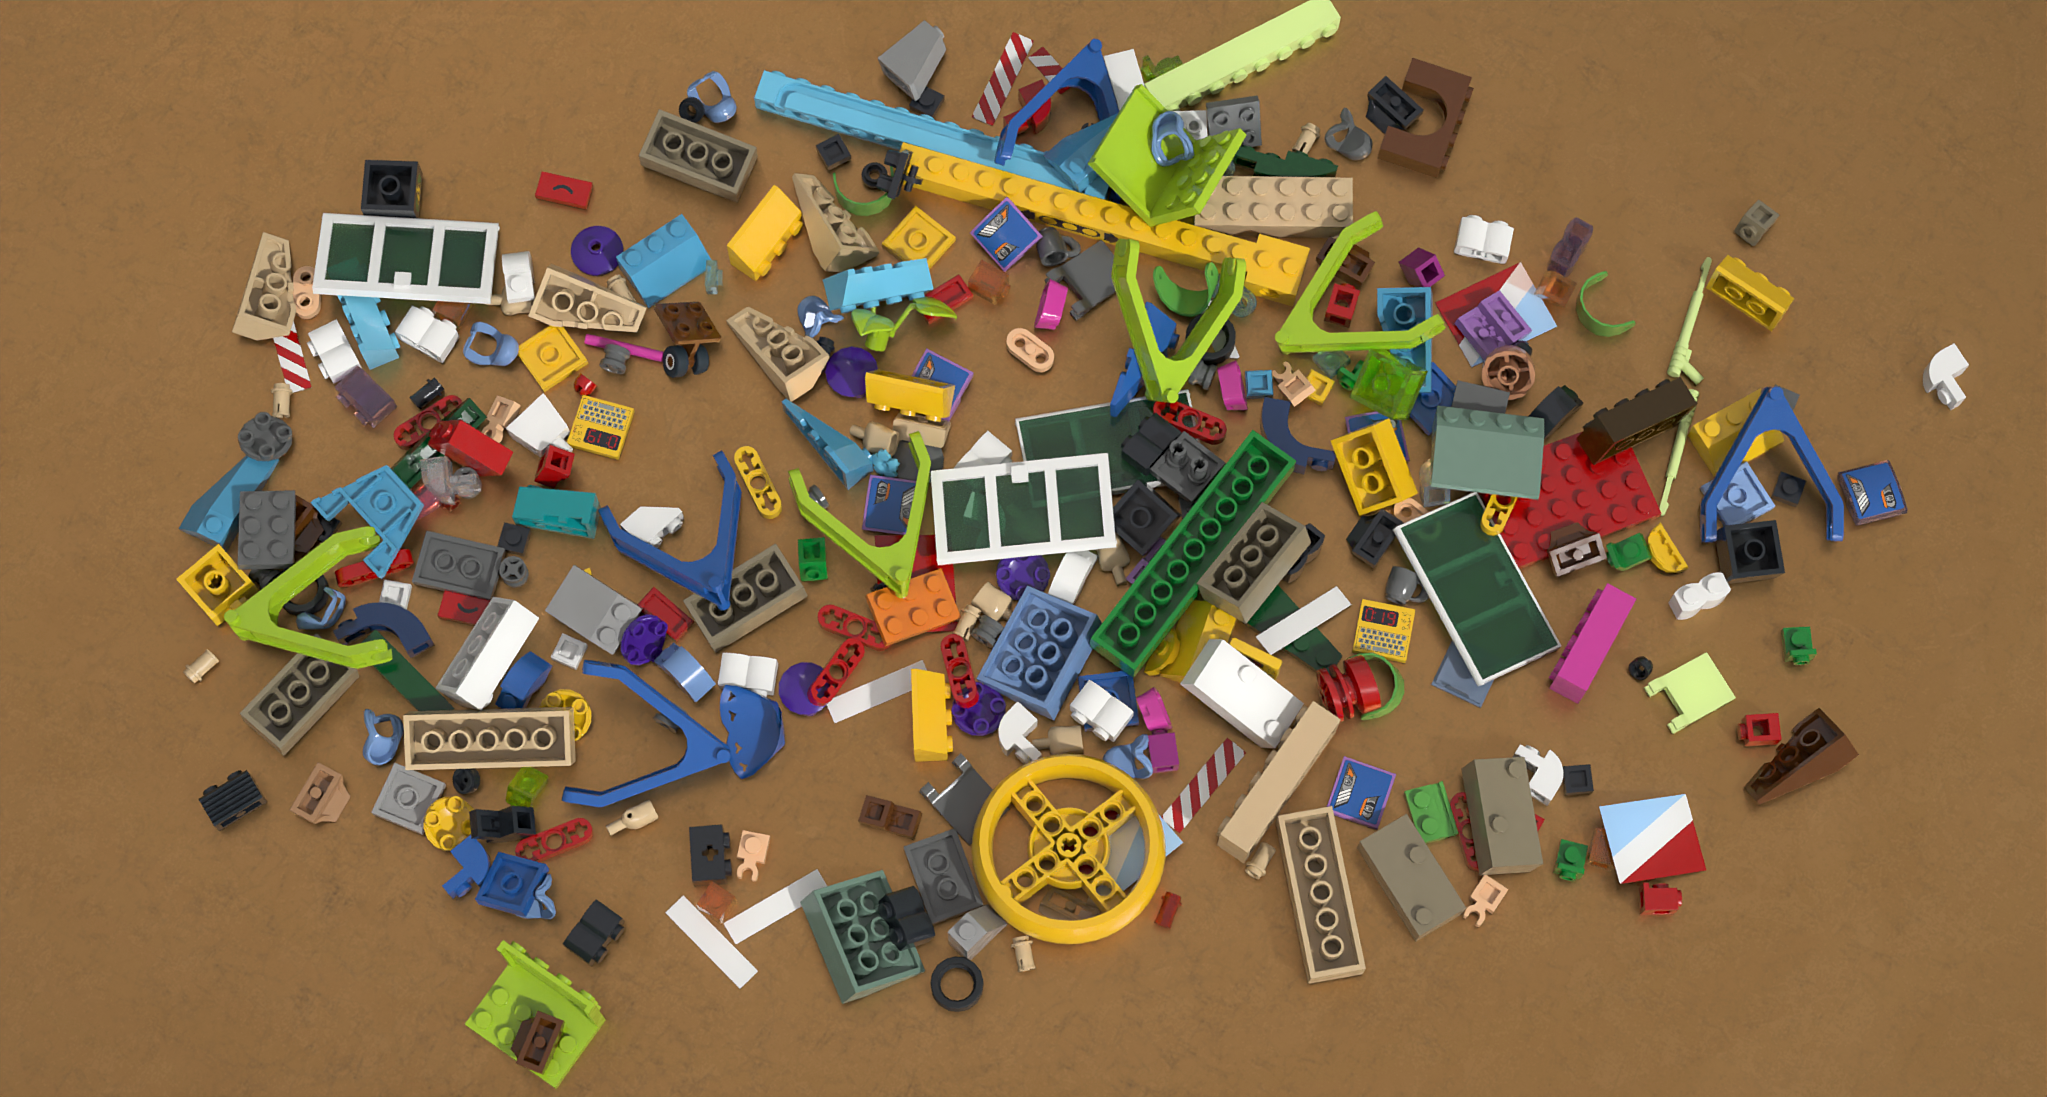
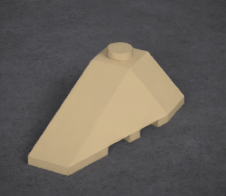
(831, 233)
(268, 300)
(581, 303)
(785, 356)

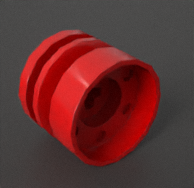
(1344, 690)

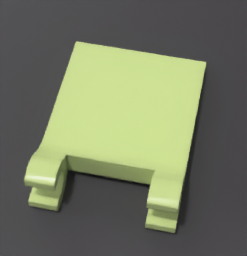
(1693, 689)

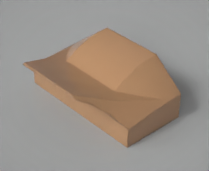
(321, 796)

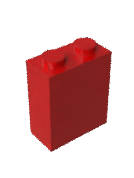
(469, 447)

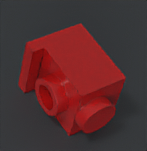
(1338, 314)
(554, 466)
(1766, 723)
(1659, 899)

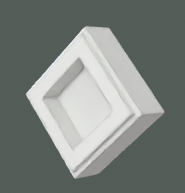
(396, 593)
(569, 651)

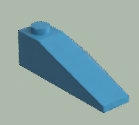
(1075, 151)
(1402, 310)
(837, 451)
(216, 513)

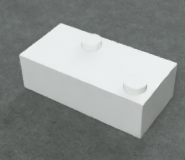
(487, 653)
(1242, 693)

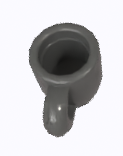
(1053, 249)
(1402, 585)

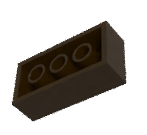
(1636, 420)

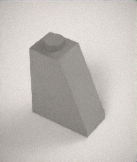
(914, 59)
(975, 931)

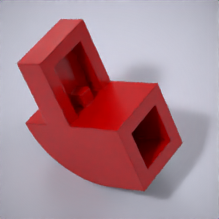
(1041, 117)

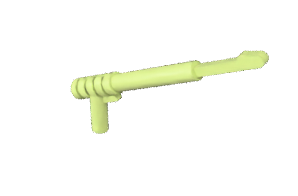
(1681, 353)
(1676, 453)

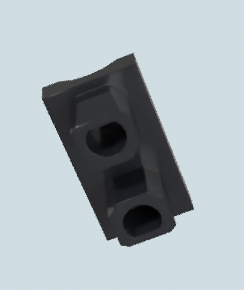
(894, 184)

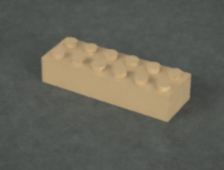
(1279, 207)
(489, 738)
(1278, 782)
(1320, 895)

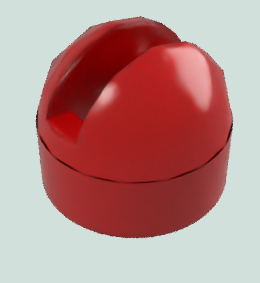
(584, 384)

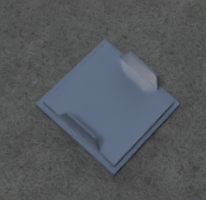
(1457, 680)

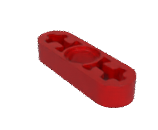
(1210, 422)
(408, 426)
(361, 572)
(833, 626)
(841, 652)
(956, 681)
(1463, 841)
(564, 847)

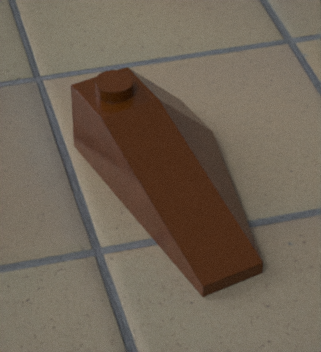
(1809, 755)

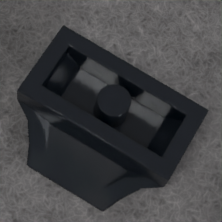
(1391, 106)
(1373, 536)

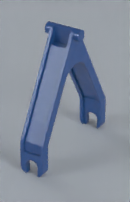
(1084, 72)
(1772, 413)
(707, 576)
(702, 749)

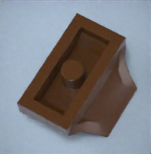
(1354, 267)
(306, 526)
(1574, 548)
(537, 1041)

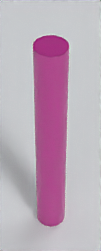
(634, 349)

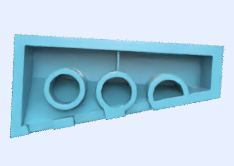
(877, 284)
(370, 329)

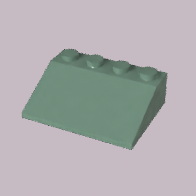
(1487, 452)
(857, 938)

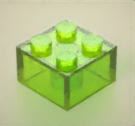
(1388, 384)

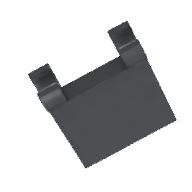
(1087, 277)
(1479, 398)
(961, 799)

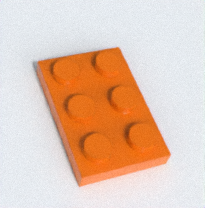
(922, 610)

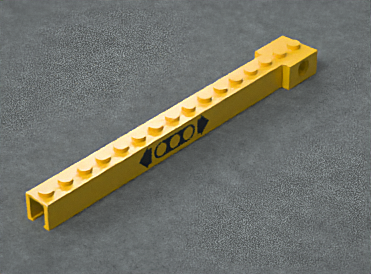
(1272, 264)

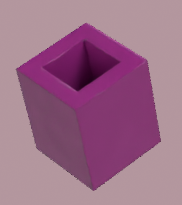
(1421, 268)
(1163, 751)

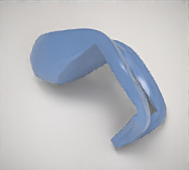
(725, 108)
(1168, 124)
(814, 313)
(505, 352)
(309, 621)
(377, 748)
(1124, 757)
(537, 909)

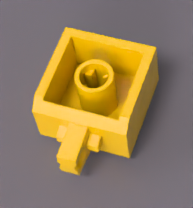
(213, 568)

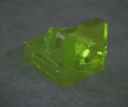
(1151, 72)
(525, 787)

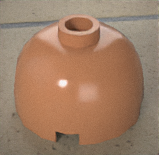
(1509, 370)

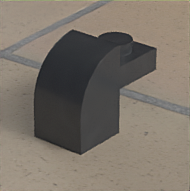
(1556, 408)
(502, 825)

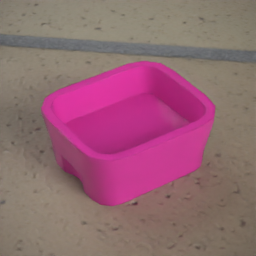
(1051, 305)
(1232, 386)
(1154, 710)

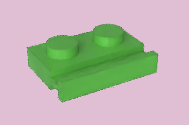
(1431, 812)

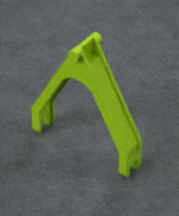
(1303, 335)
(1160, 374)
(889, 564)
(259, 615)

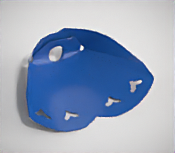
(755, 728)

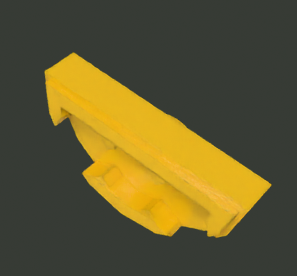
(1664, 551)
(1164, 654)

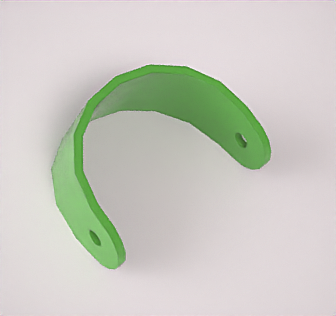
(859, 208)
(1182, 300)
(1593, 324)
(1398, 690)

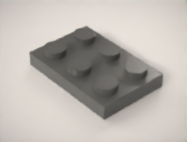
(266, 529)
(458, 565)
(943, 876)

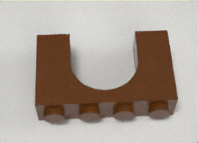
(1427, 152)

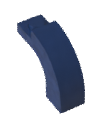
(1276, 430)
(386, 618)

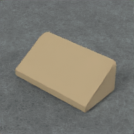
(932, 432)
(1055, 912)

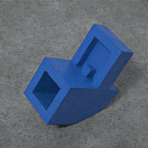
(522, 681)
(475, 866)

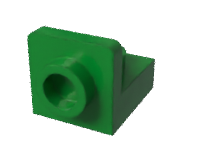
(1348, 379)
(1628, 552)
(812, 559)
(1798, 645)
(1570, 860)

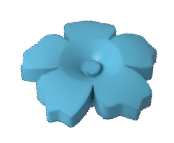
(885, 464)

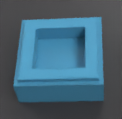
(1258, 384)

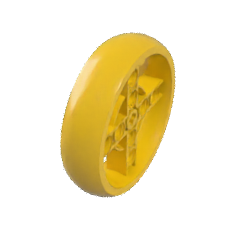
(1128, 802)

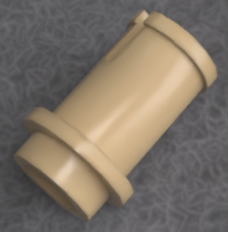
(1307, 137)
(618, 285)
(281, 400)
(967, 621)
(200, 666)
(1260, 860)
(1023, 953)

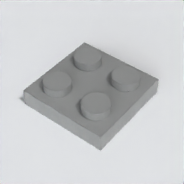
(407, 798)

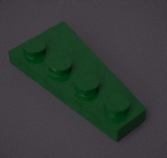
(1311, 648)

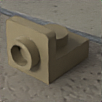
(1756, 222)

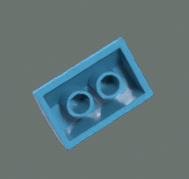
(664, 261)

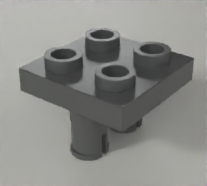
(1236, 114)
(1187, 467)

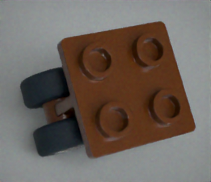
(687, 326)

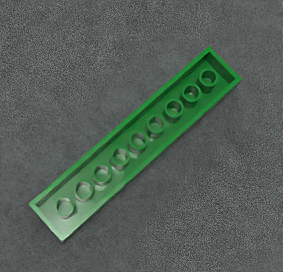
(1171, 577)

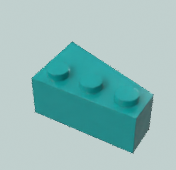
(557, 510)

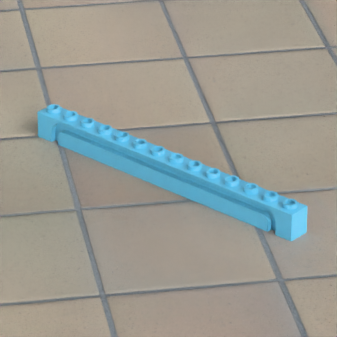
(893, 126)

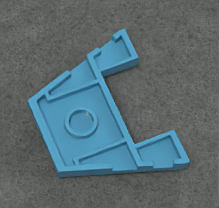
(384, 504)

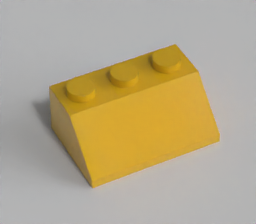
(764, 234)
(1749, 292)
(909, 394)
(1718, 432)
(1374, 467)
(1194, 629)
(930, 716)

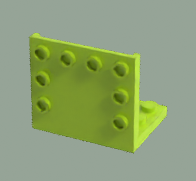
(1153, 190)
(530, 988)

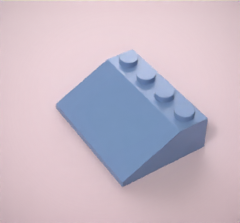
(1040, 652)

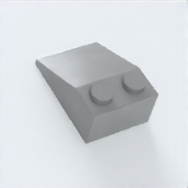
(593, 609)

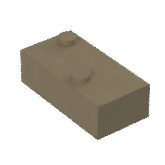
(698, 156)
(1254, 562)
(757, 594)
(297, 699)
(1502, 815)
(1411, 877)

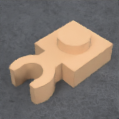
(1293, 384)
(500, 416)
(752, 850)
(1486, 897)

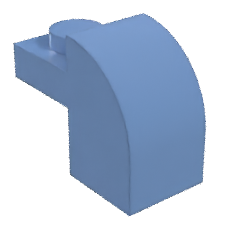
(685, 671)

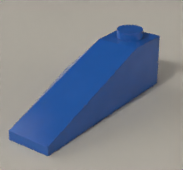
(1132, 380)

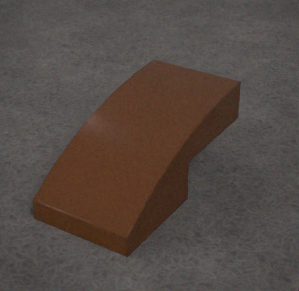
(890, 817)

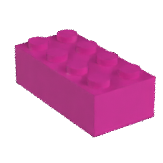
(1595, 636)

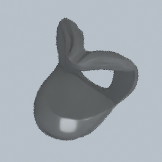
(1356, 143)

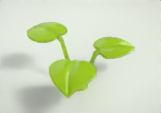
(881, 328)

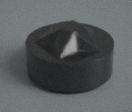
(466, 780)

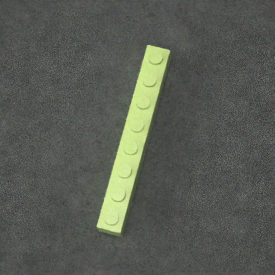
(1245, 54)

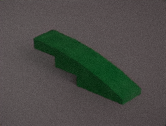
(409, 465)
(409, 681)

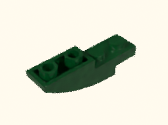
(1295, 164)

